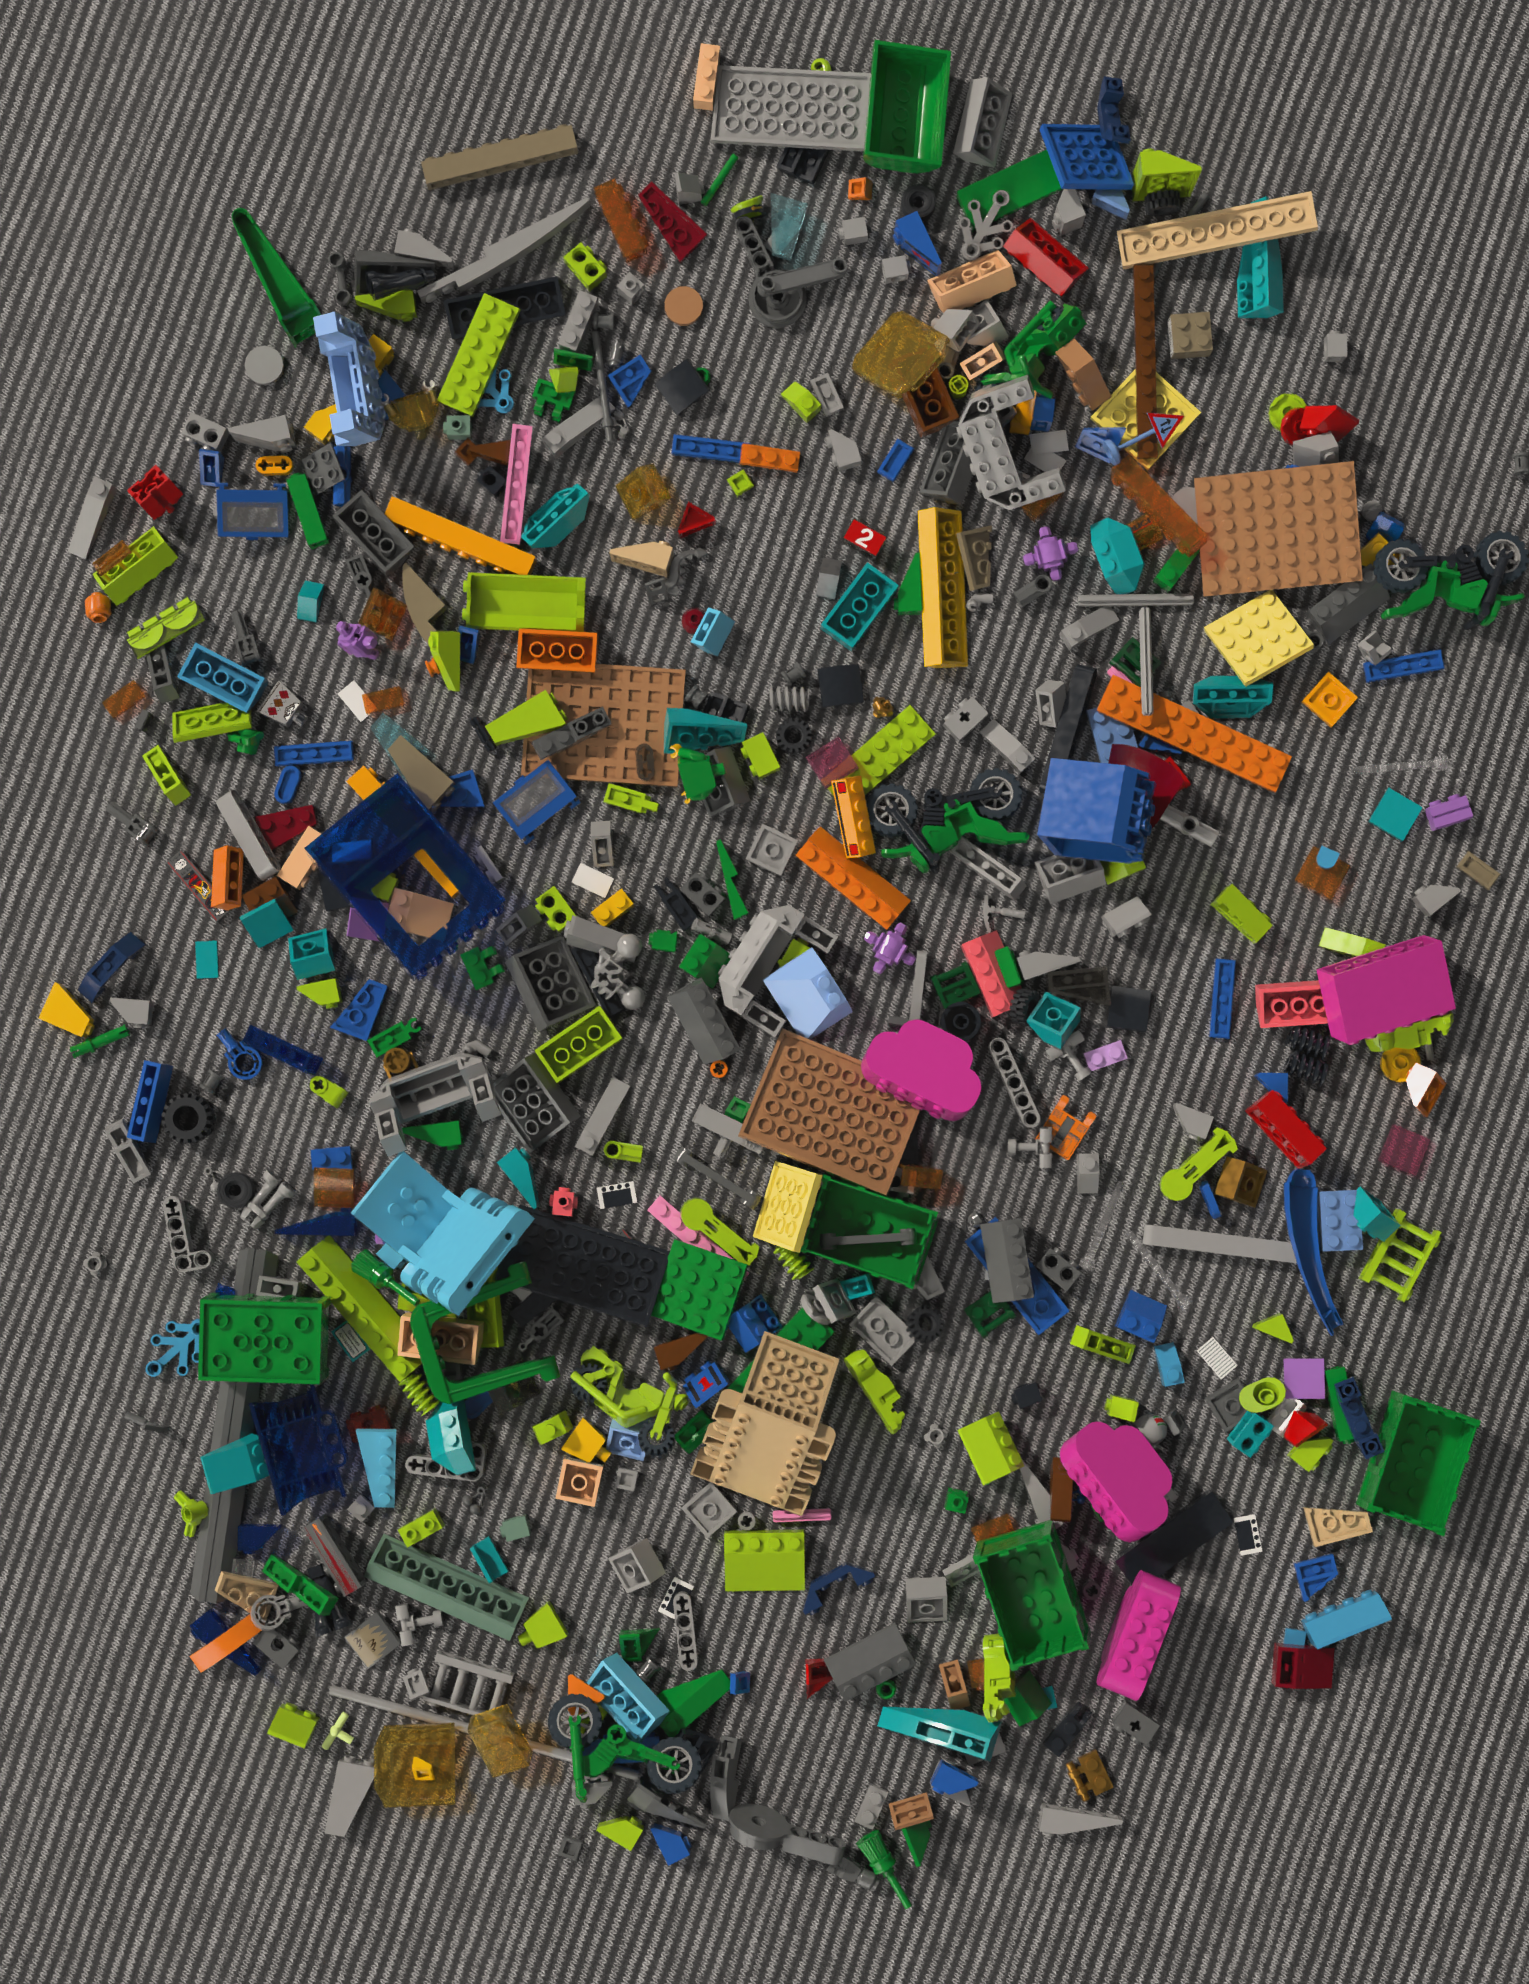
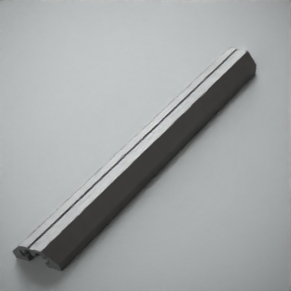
(233, 1420)

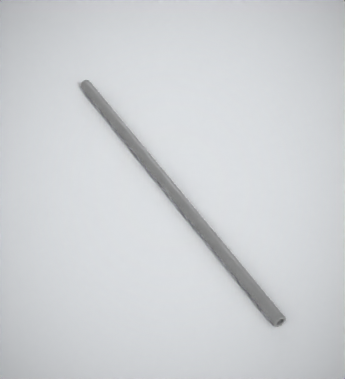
(461, 1726)

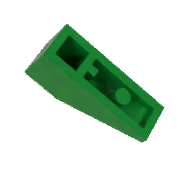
(1173, 570)
(909, 595)
(441, 1134)

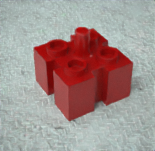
(155, 493)

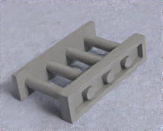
(464, 1667)

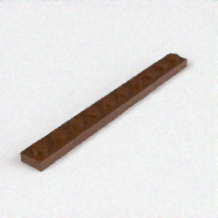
(1145, 358)

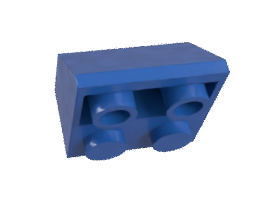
(751, 1321)

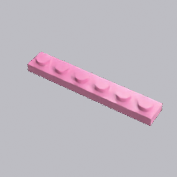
(516, 483)
(672, 1220)

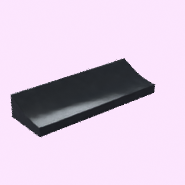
(535, 299)
(1175, 1538)

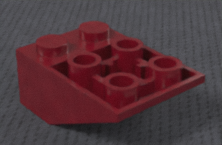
(1302, 1666)

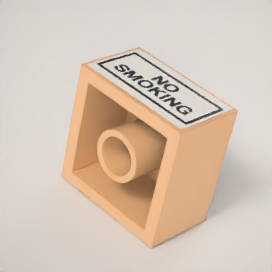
(579, 1481)

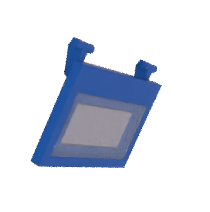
(252, 512)
(535, 800)

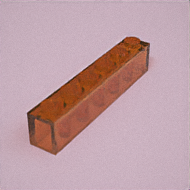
(1158, 506)

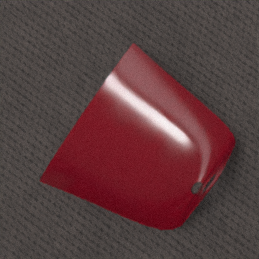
(1166, 777)

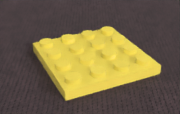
(1121, 412)
(1258, 637)
(787, 1206)

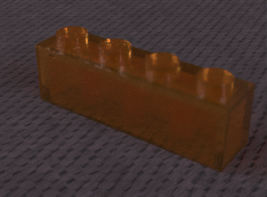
(620, 220)

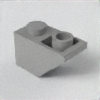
(844, 451)

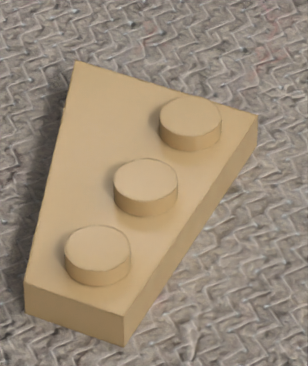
(1336, 1525)
(245, 1591)

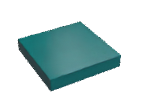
(1395, 814)
(266, 923)

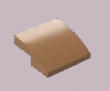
(911, 1811)

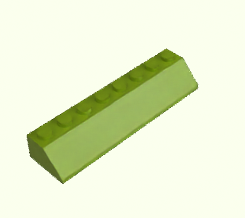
(359, 1304)

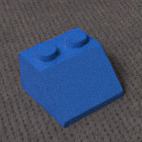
(1141, 1316)

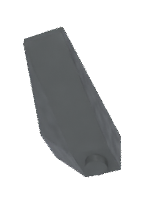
(384, 263)
(652, 1800)

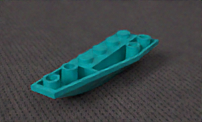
(1260, 279)
(944, 1727)

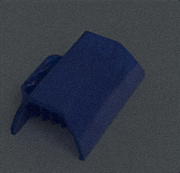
(298, 1448)

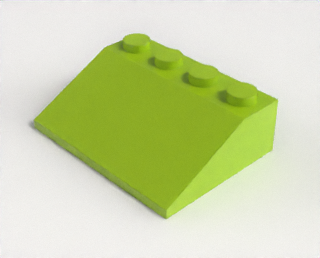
(1163, 172)
(764, 1560)

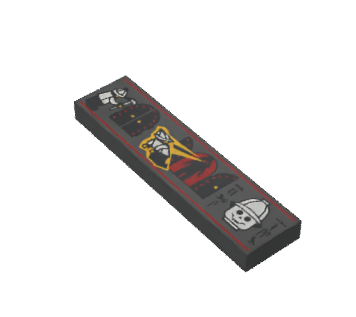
(196, 883)

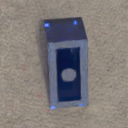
(254, 1536)

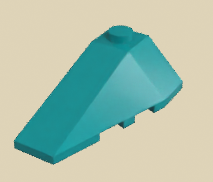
(699, 730)

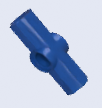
(342, 490)

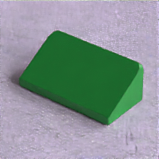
(573, 359)
(1009, 967)
(693, 1432)

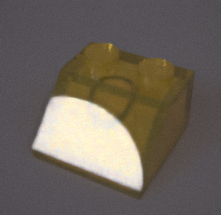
(643, 491)

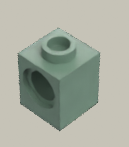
(515, 1528)

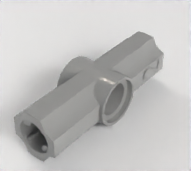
(1200, 830)

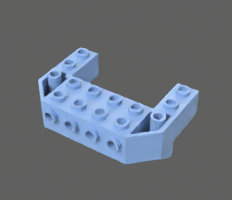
(353, 380)

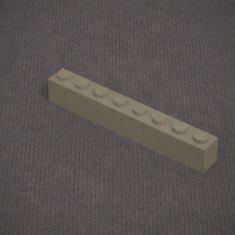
(499, 157)

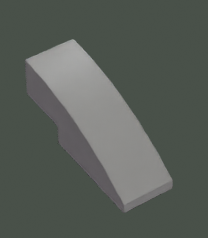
(127, 1151)

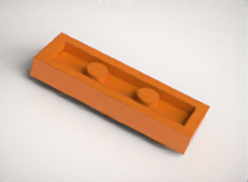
(769, 457)

